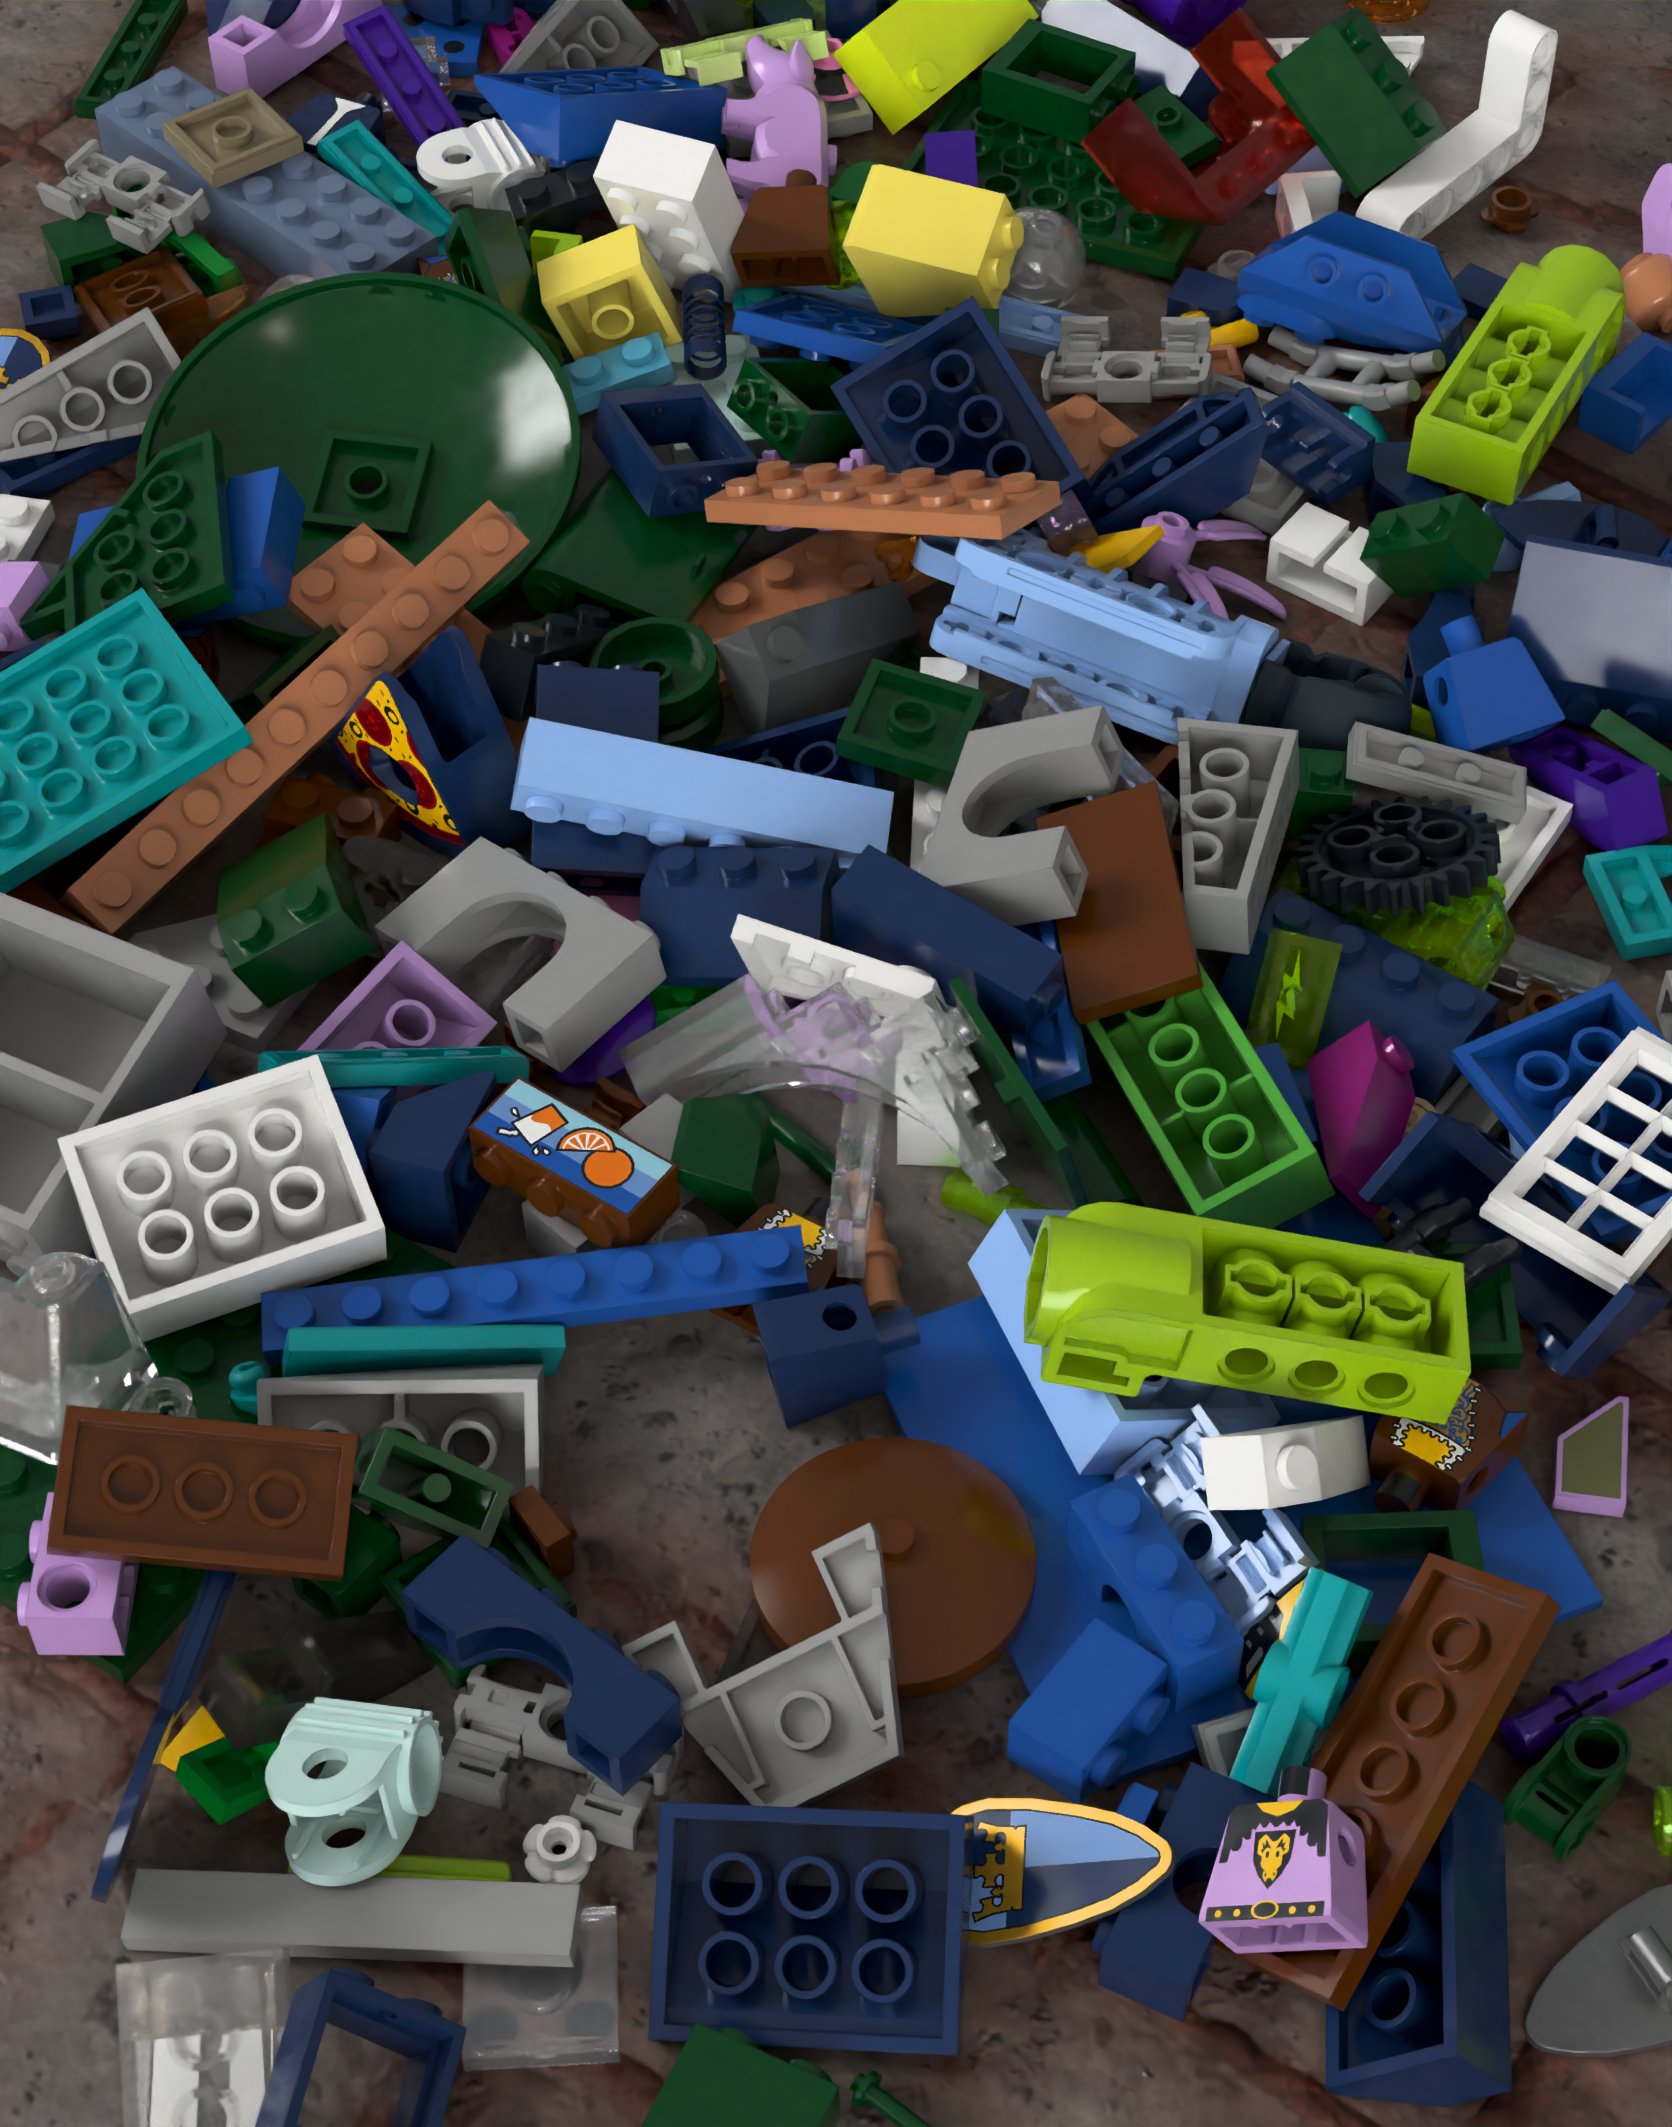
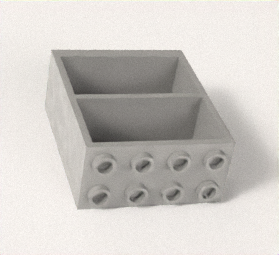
(83, 1041)

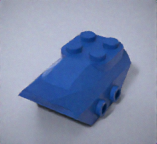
(1356, 286)

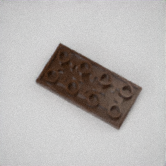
(1132, 923)

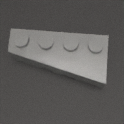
(1234, 817)

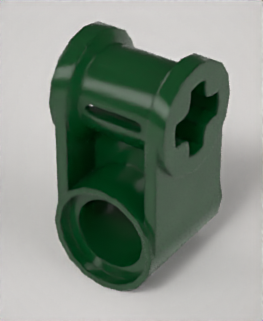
(1563, 1796)

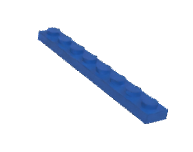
(556, 1288)

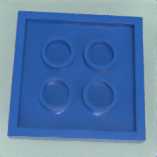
(821, 328)

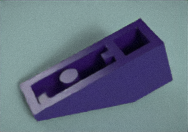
(1611, 793)

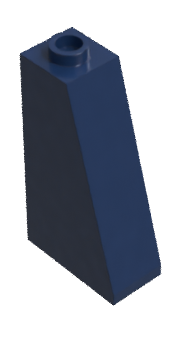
(915, 922)

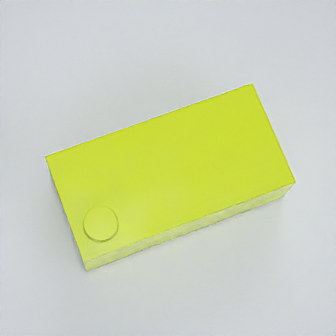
(924, 50)

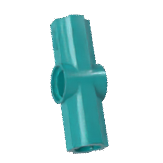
(1301, 1680)

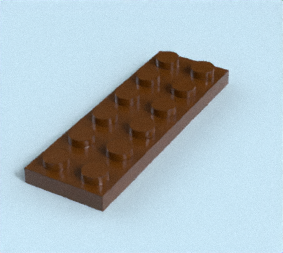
(1415, 1741)

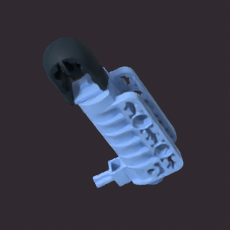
(1139, 650)

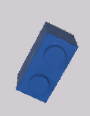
(1089, 1712)

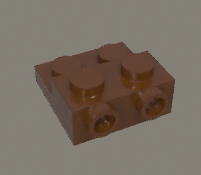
(351, 813)

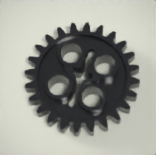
(1398, 856)

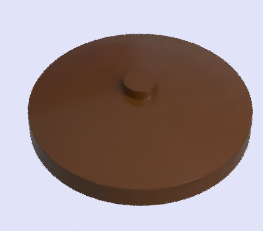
(951, 1553)

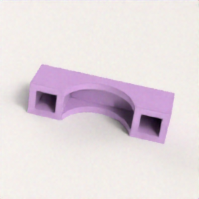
(265, 58)

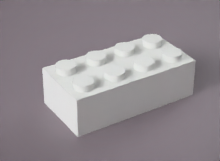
(676, 199)

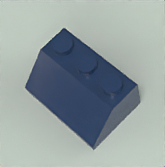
(698, 892)

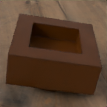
(545, 1529)

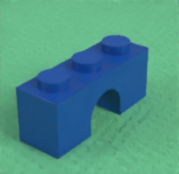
(1133, 1553)

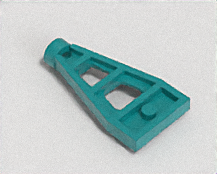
(1633, 898)

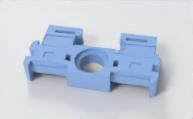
(1251, 1568)

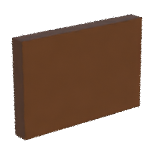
(144, 281)

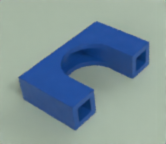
(264, 539)

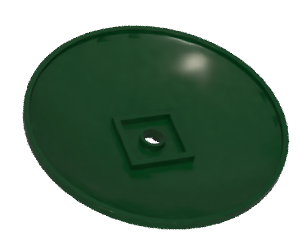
(387, 385)

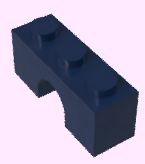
(1156, 1945)

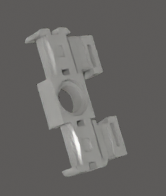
(154, 207)
(1083, 368)
(496, 1729)

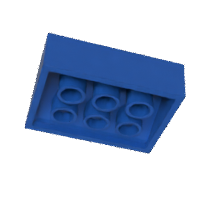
(574, 110)
(1538, 1068)

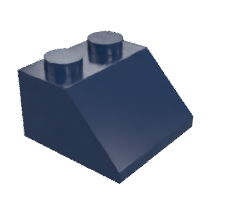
(427, 1165)

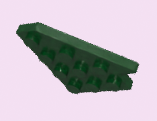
(159, 537)

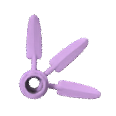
(1171, 554)

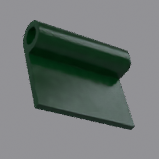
(633, 560)
(1055, 1129)

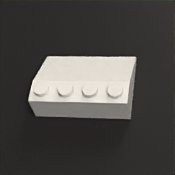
(225, 1197)

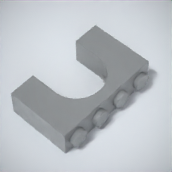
(998, 780)
(498, 896)

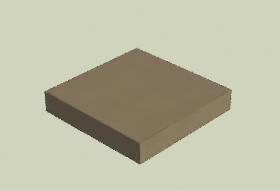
(232, 137)

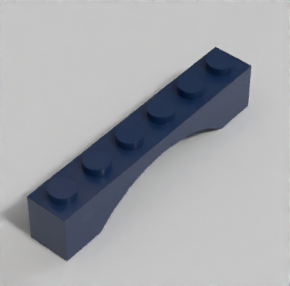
(1393, 488)

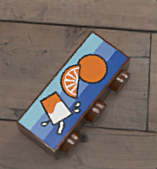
(573, 1166)

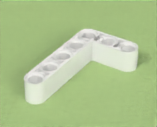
(1481, 145)

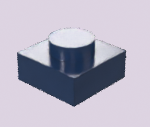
(50, 313)

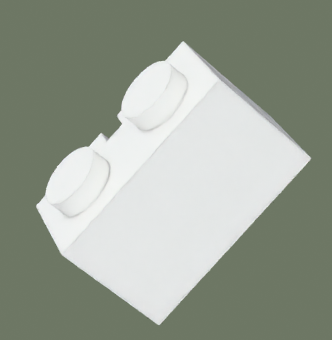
(1321, 563)

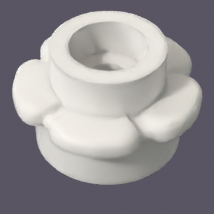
(563, 1868)

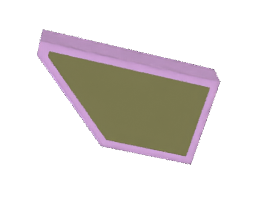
(1593, 1463)

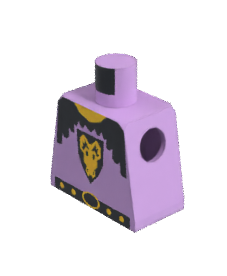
(1289, 1873)

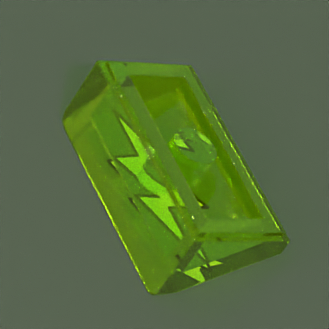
(1292, 994)

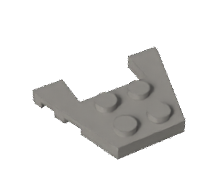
(810, 1712)

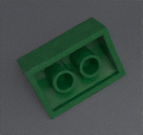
(1356, 101)
(493, 260)

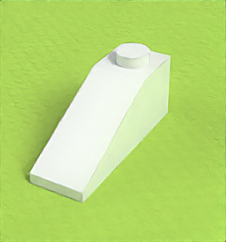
(1285, 1464)

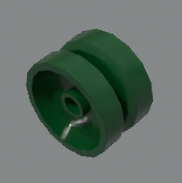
(689, 675)

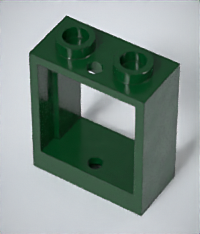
(1019, 97)
(795, 407)
(1389, 1536)

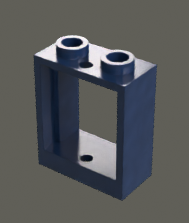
(686, 415)
(401, 2025)

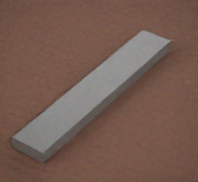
(355, 1921)

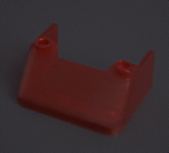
(1248, 115)

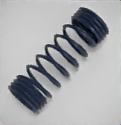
(706, 310)

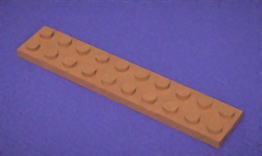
(843, 560)

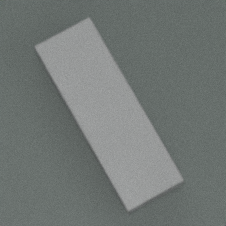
(1436, 771)

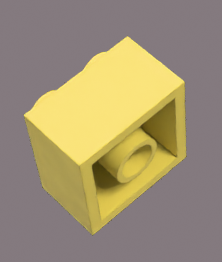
(607, 294)

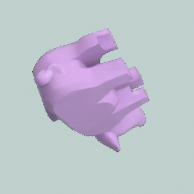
(781, 121)

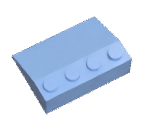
(1093, 1425)

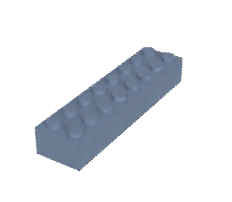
(284, 216)

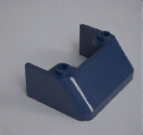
(1571, 1315)

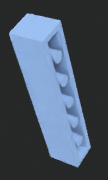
(690, 795)

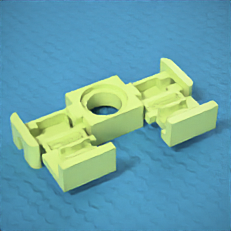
(721, 56)

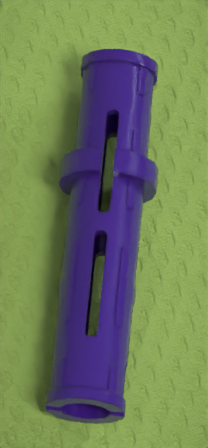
(1535, 1727)

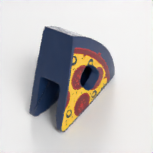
(436, 749)

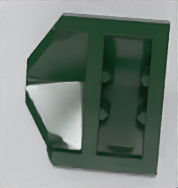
(727, 1154)

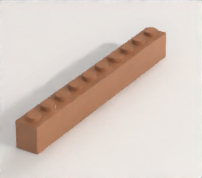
(295, 723)

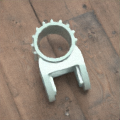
(375, 1778)

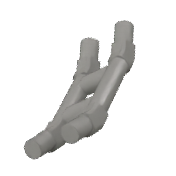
(1324, 361)

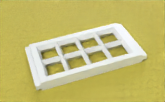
(1561, 1240)

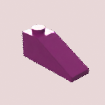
(1361, 1106)

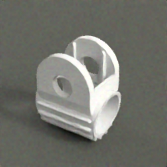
(495, 164)

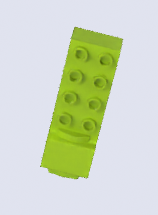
(1520, 374)
(1244, 1309)

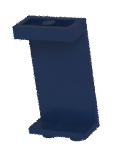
(612, 702)

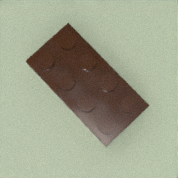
(202, 1494)

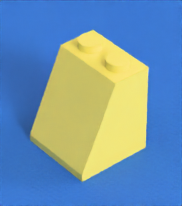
(931, 242)

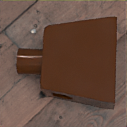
(789, 236)

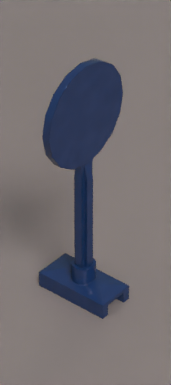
(173, 1699)

